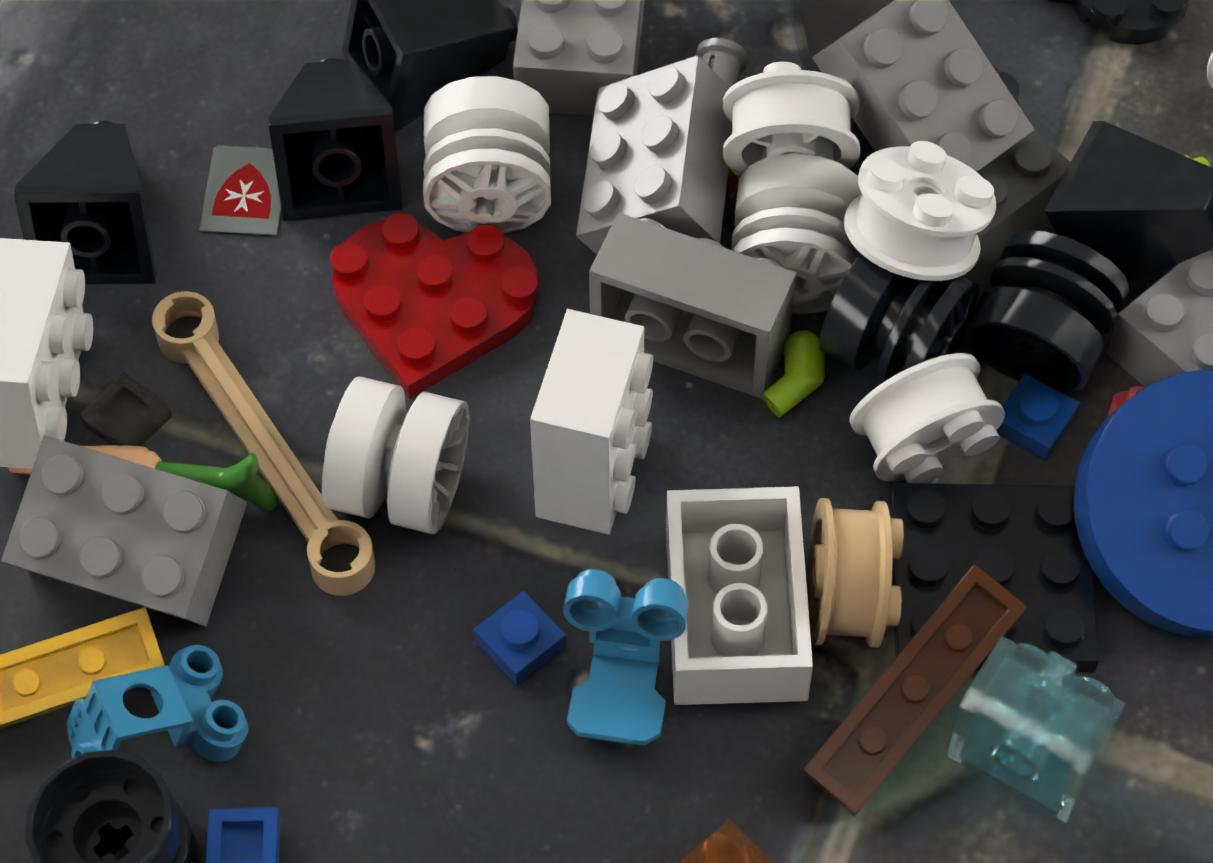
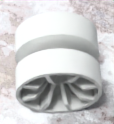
(385, 453)

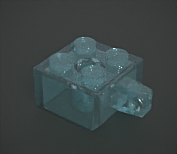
(1035, 726)

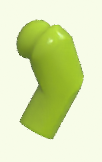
(802, 373)

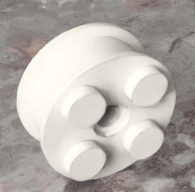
(790, 113)
(919, 212)
(928, 418)

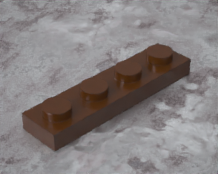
(914, 690)

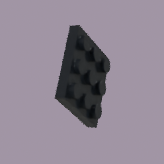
(1018, 538)

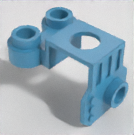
(627, 634)
(182, 703)

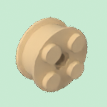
(853, 572)

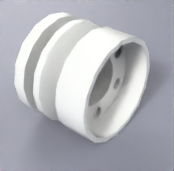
(486, 154)
(795, 215)

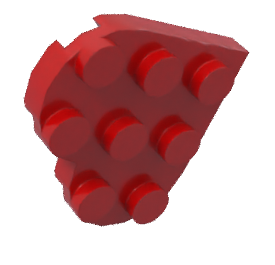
(429, 300)

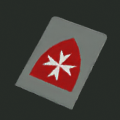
(241, 192)

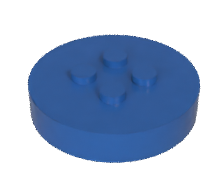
(1150, 504)

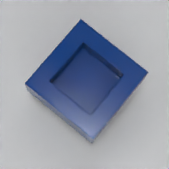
(1037, 416)
(520, 637)
(243, 835)

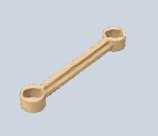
(262, 438)

